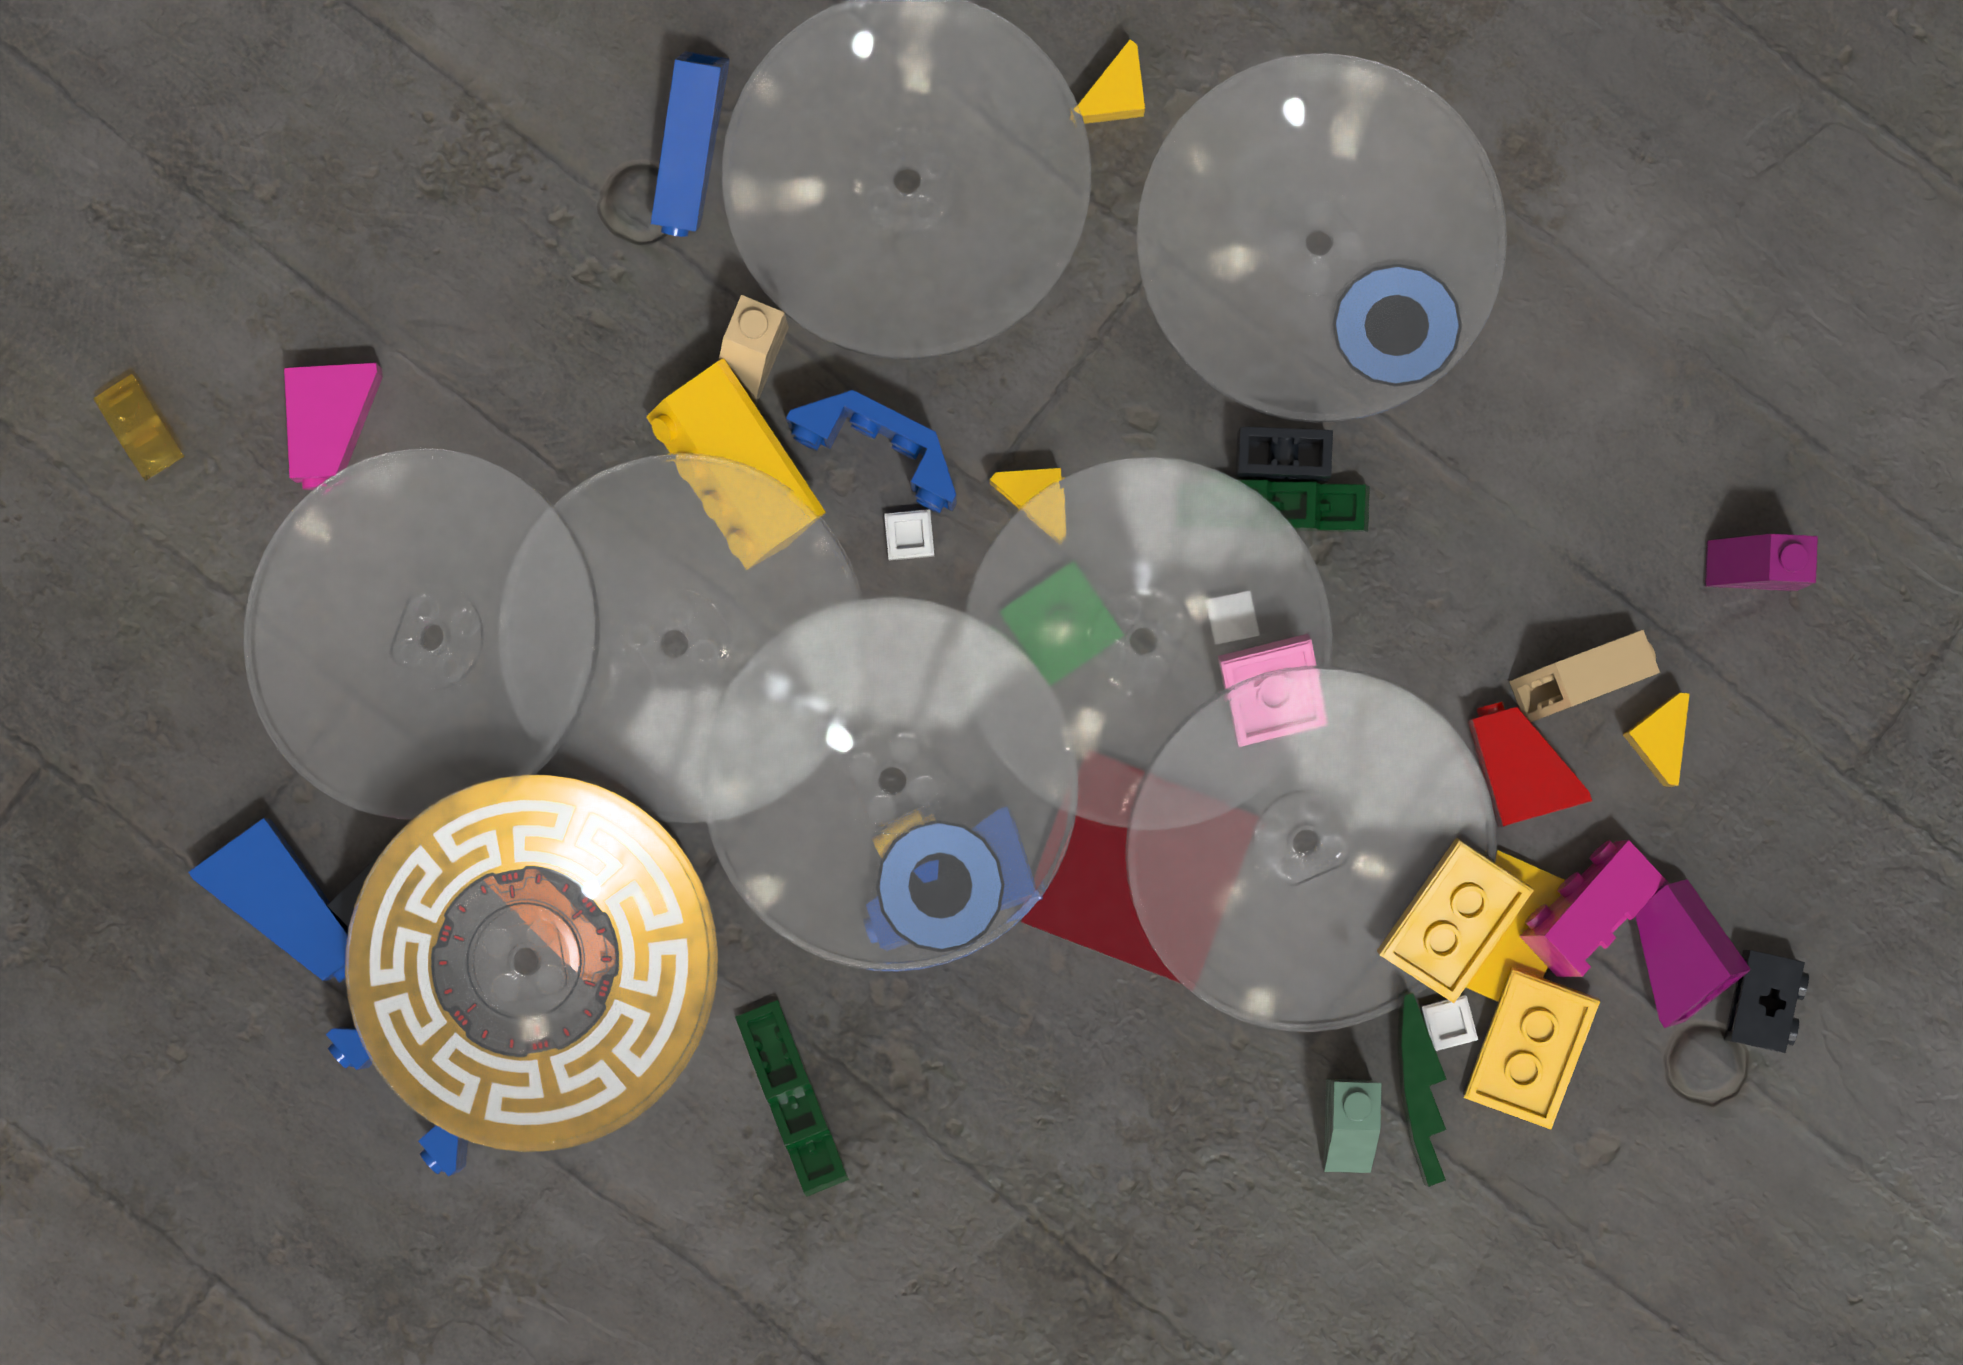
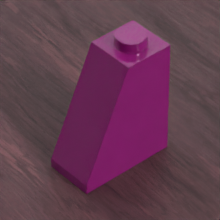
(1762, 562)
(1685, 952)

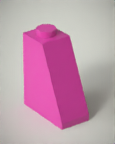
(326, 417)

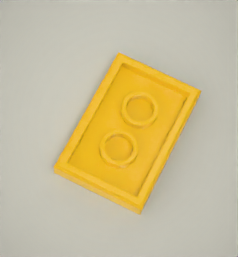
(1455, 920)
(1511, 949)
(1531, 1048)

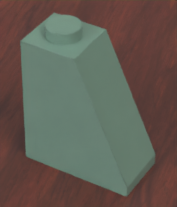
(1351, 1124)

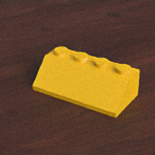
(720, 420)

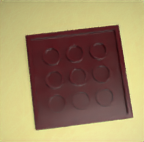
(1093, 901)

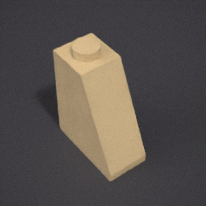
(753, 343)
(1585, 676)

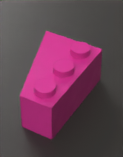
(1591, 908)

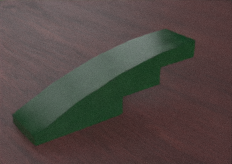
(1316, 505)
(1418, 1071)
(792, 1098)

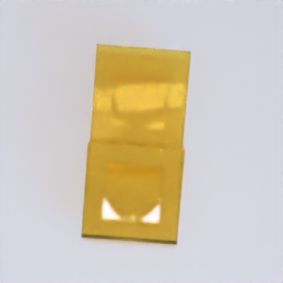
(138, 427)

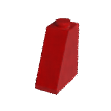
(1521, 767)

